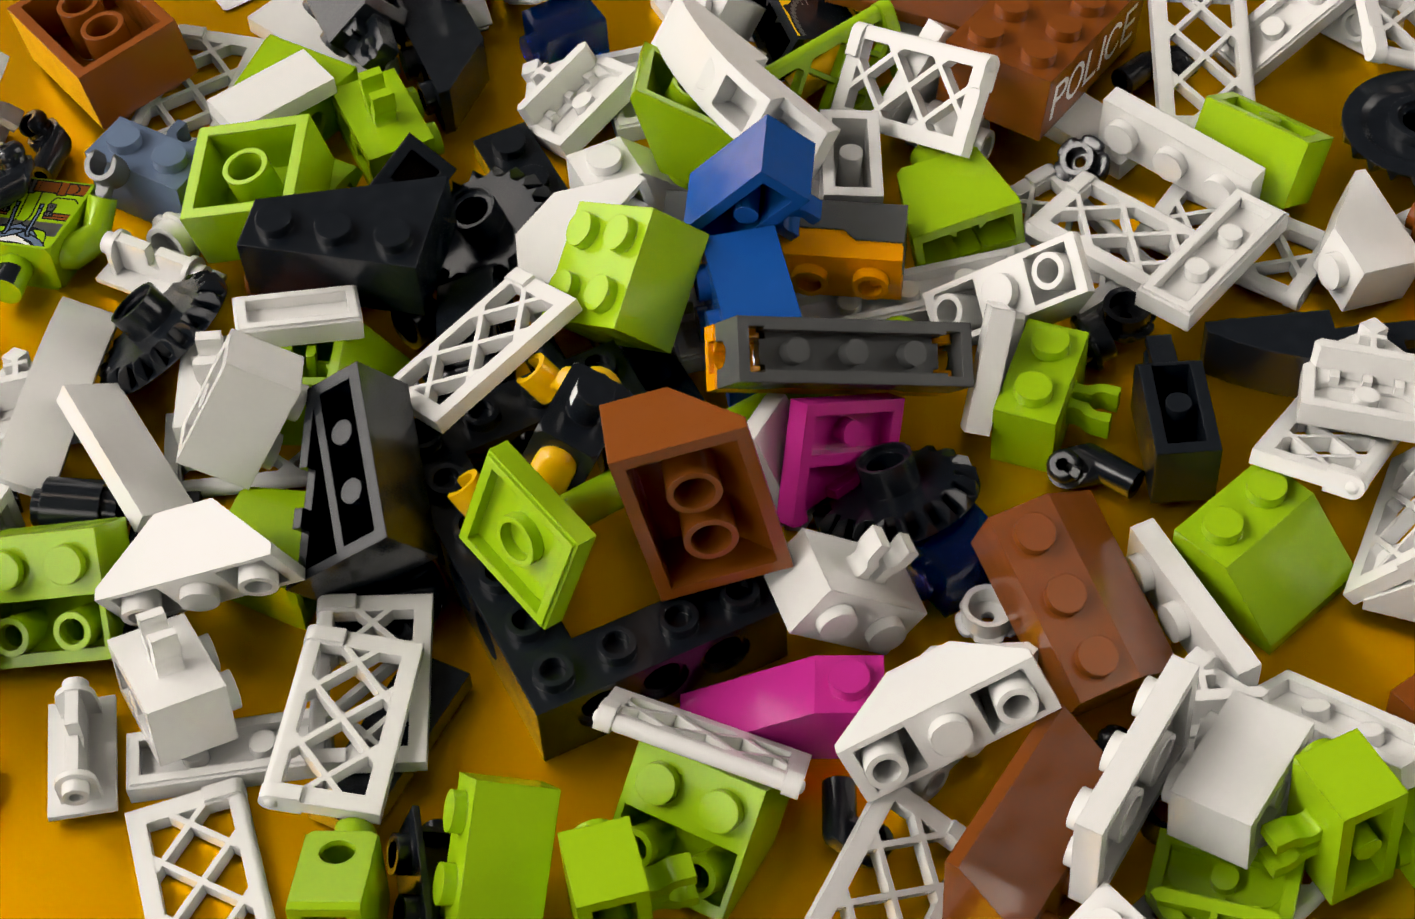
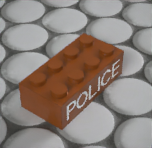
(1045, 53)

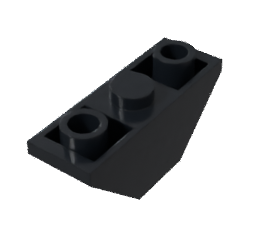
(445, 56)

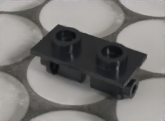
(413, 860)

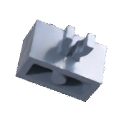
(156, 164)

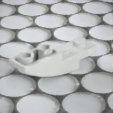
(730, 78)

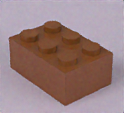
(105, 51)

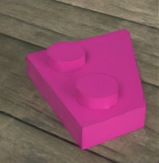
(824, 444)

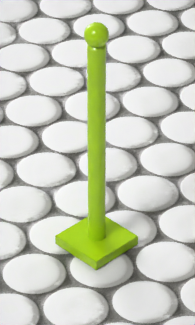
(541, 538)

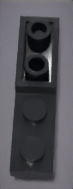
(1271, 349)

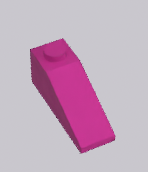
(794, 703)

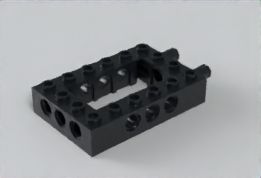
(546, 672)

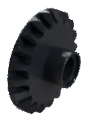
(1381, 123)
(488, 217)
(160, 328)
(902, 493)

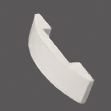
(38, 430)

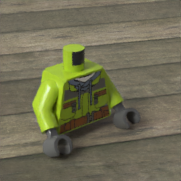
(57, 227)

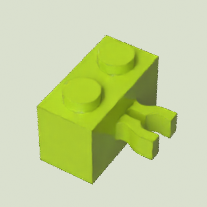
(377, 117)
(1281, 144)
(1046, 394)
(1339, 818)
(497, 848)
(608, 875)

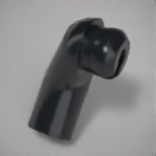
(1140, 70)
(48, 141)
(15, 173)
(1093, 465)
(840, 815)

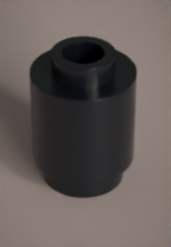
(72, 501)

